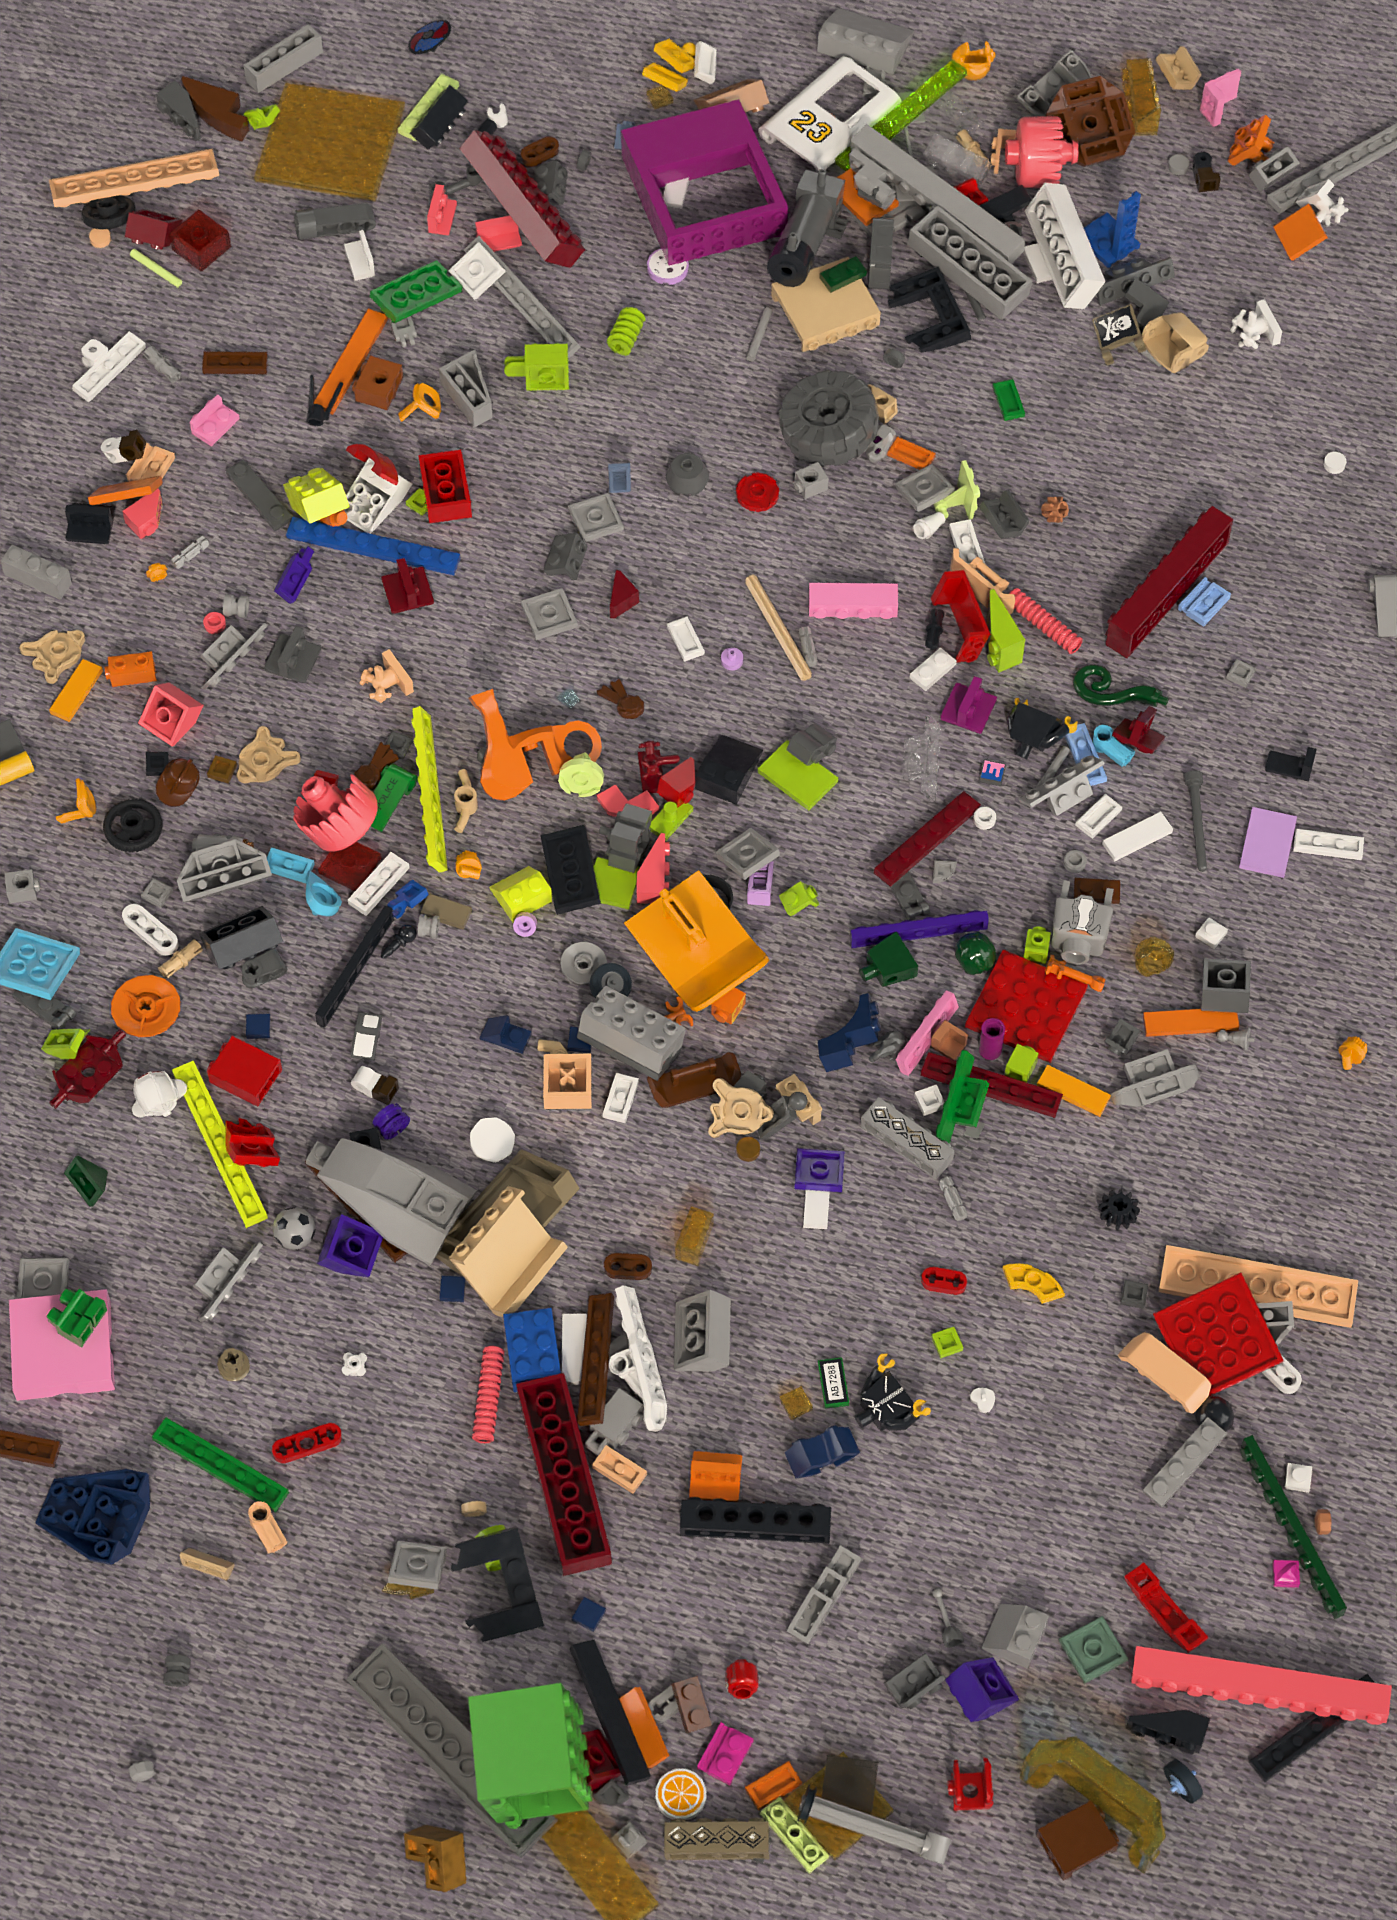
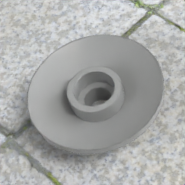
(580, 954)

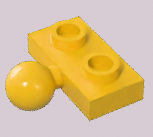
(678, 57)

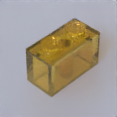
(694, 1236)

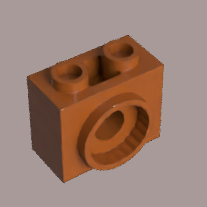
(378, 382)

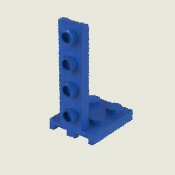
(1114, 238)

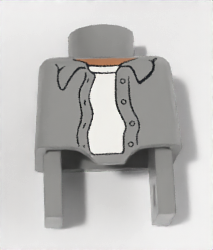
(1080, 926)

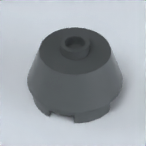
(687, 475)

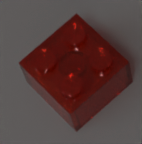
(200, 240)

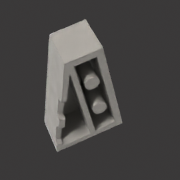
(467, 388)

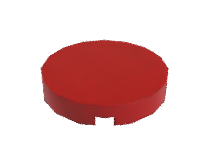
(762, 496)

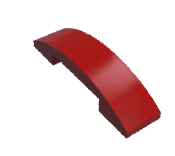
(383, 465)
(1164, 1609)

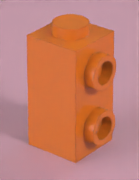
(131, 669)

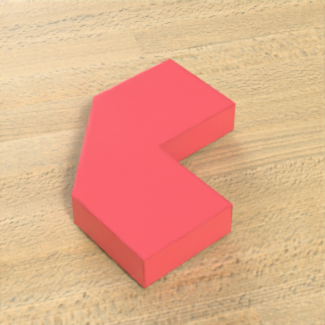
(614, 801)

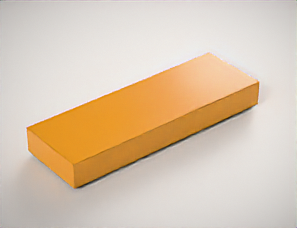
(76, 690)
(1074, 1090)

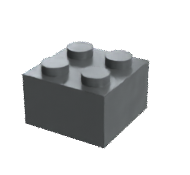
(1226, 985)

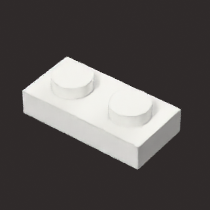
(932, 669)
(620, 1098)

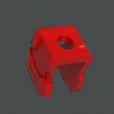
(981, 1781)

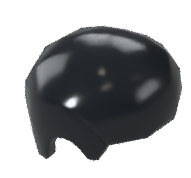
(1217, 1410)

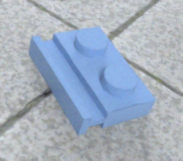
(1204, 601)

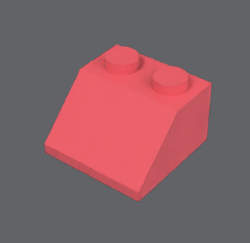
(170, 713)

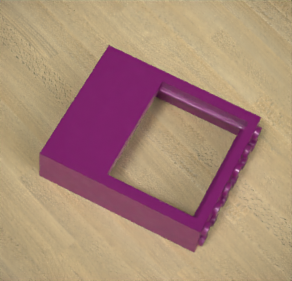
(693, 148)

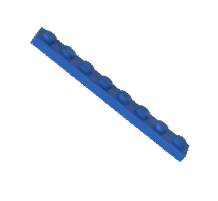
(373, 545)

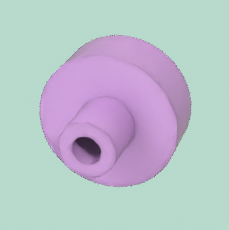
(731, 658)
(525, 924)

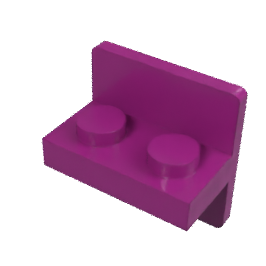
(969, 706)

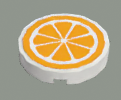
(680, 1794)

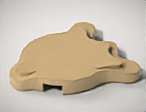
(55, 652)
(264, 758)
(739, 1110)

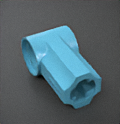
(1114, 749)

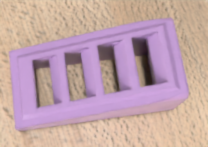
(761, 896)

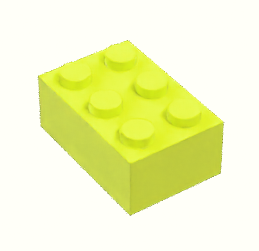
(316, 495)

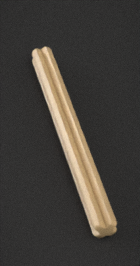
(778, 627)

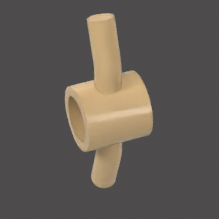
(465, 808)

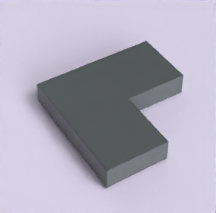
(1150, 302)

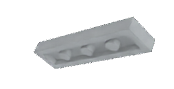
(1184, 1462)

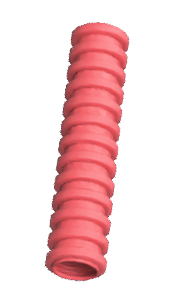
(1044, 621)
(488, 1394)

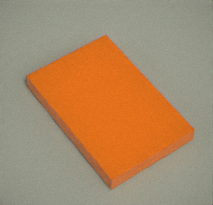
(861, 208)
(125, 490)

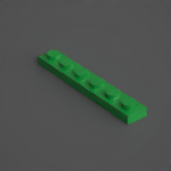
(220, 1464)

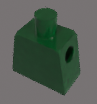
(889, 962)

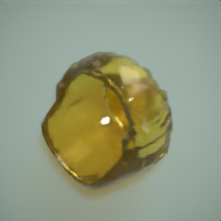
(1153, 956)

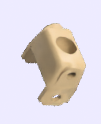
(1174, 341)

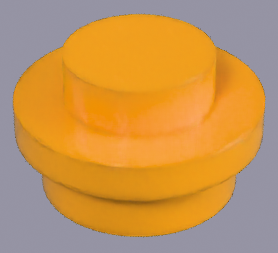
(156, 572)

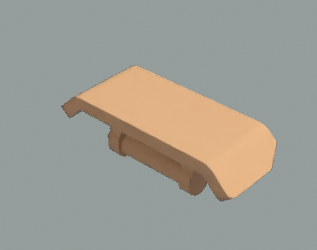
(981, 586)
(1167, 1371)

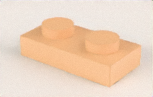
(619, 1469)

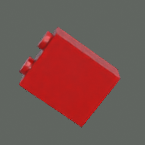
(244, 1070)

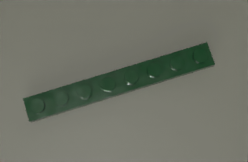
(1296, 1534)

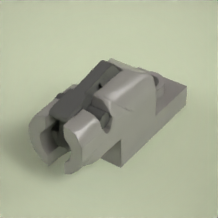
(871, 180)

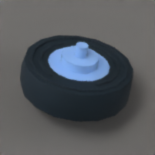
(1183, 1781)

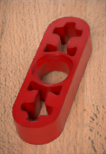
(311, 1433)

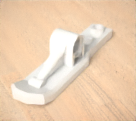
(641, 1367)

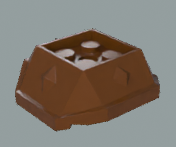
(1105, 108)

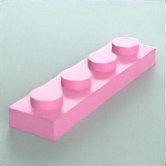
(921, 1039)

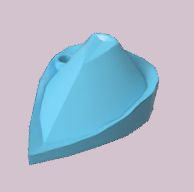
(321, 897)

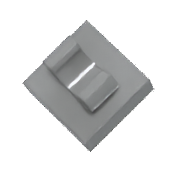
(628, 1840)

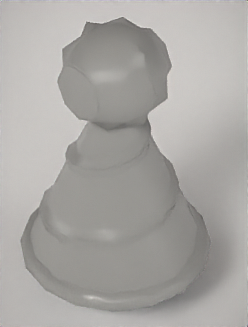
(1241, 1038)

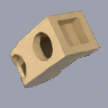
(886, 404)

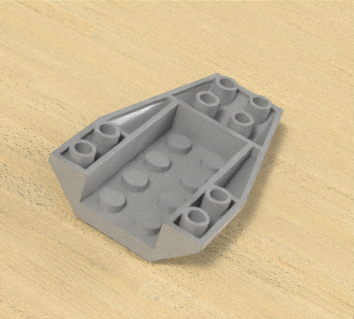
(397, 1196)

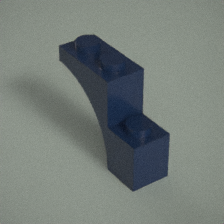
(861, 1030)

